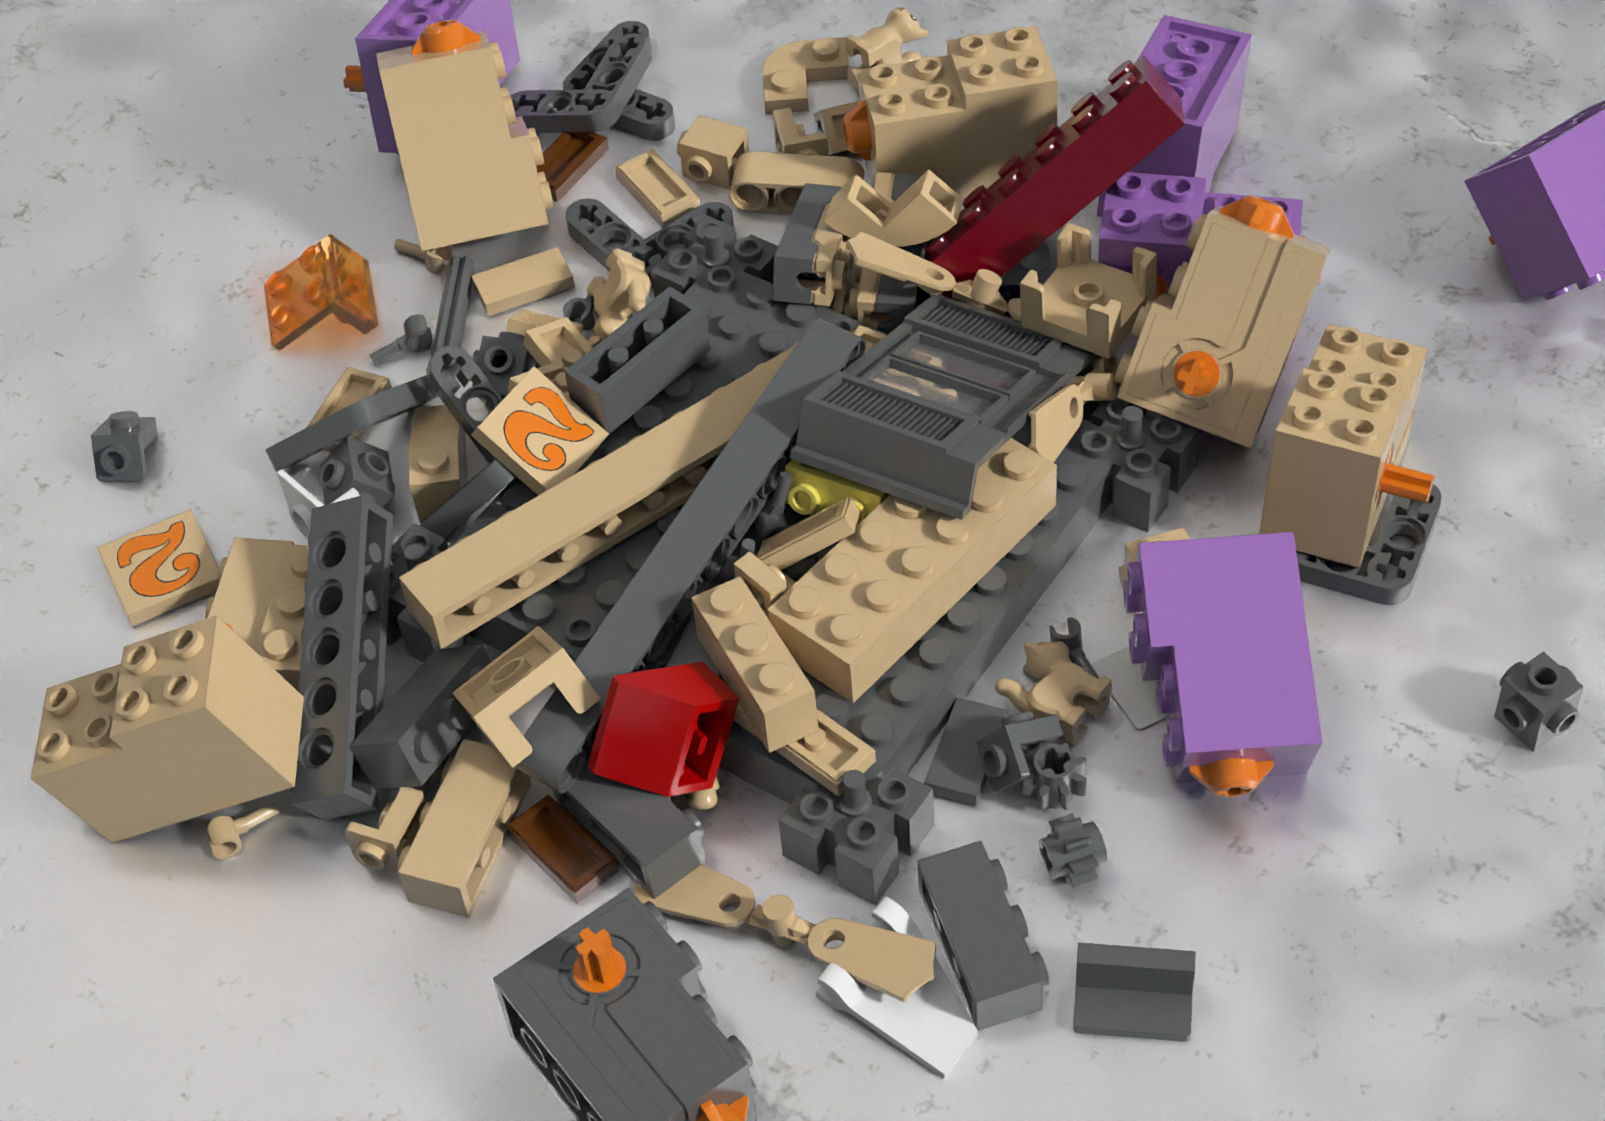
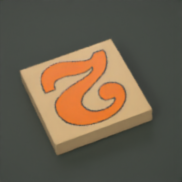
(539, 433)
(161, 567)

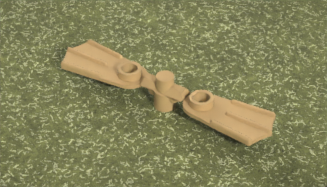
(902, 265)
(1062, 413)
(871, 955)

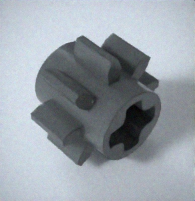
(1055, 776)
(1072, 850)

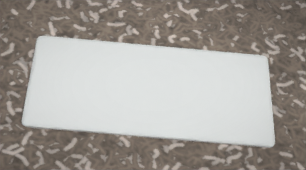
(1132, 694)

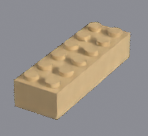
(907, 571)

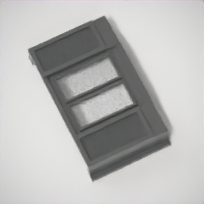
(933, 402)

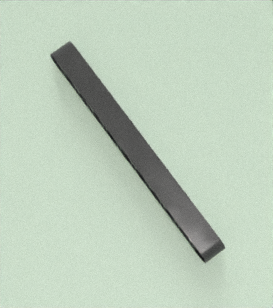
(688, 553)

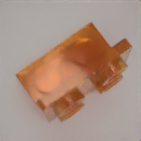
(313, 286)

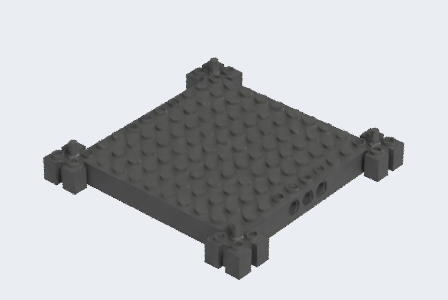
(1108, 461)

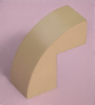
(915, 217)

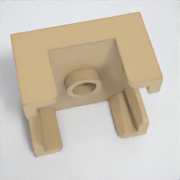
(1085, 299)
(515, 680)

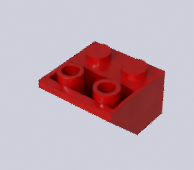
(664, 729)

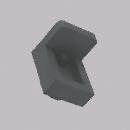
(120, 446)
(1004, 749)

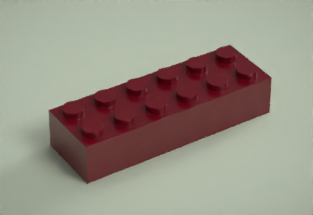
(1060, 174)

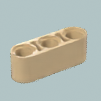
(775, 180)

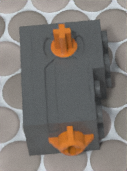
(625, 1023)

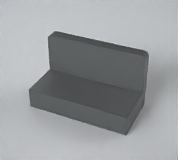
(1134, 992)

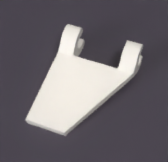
(927, 1026)

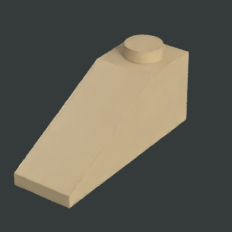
(435, 458)

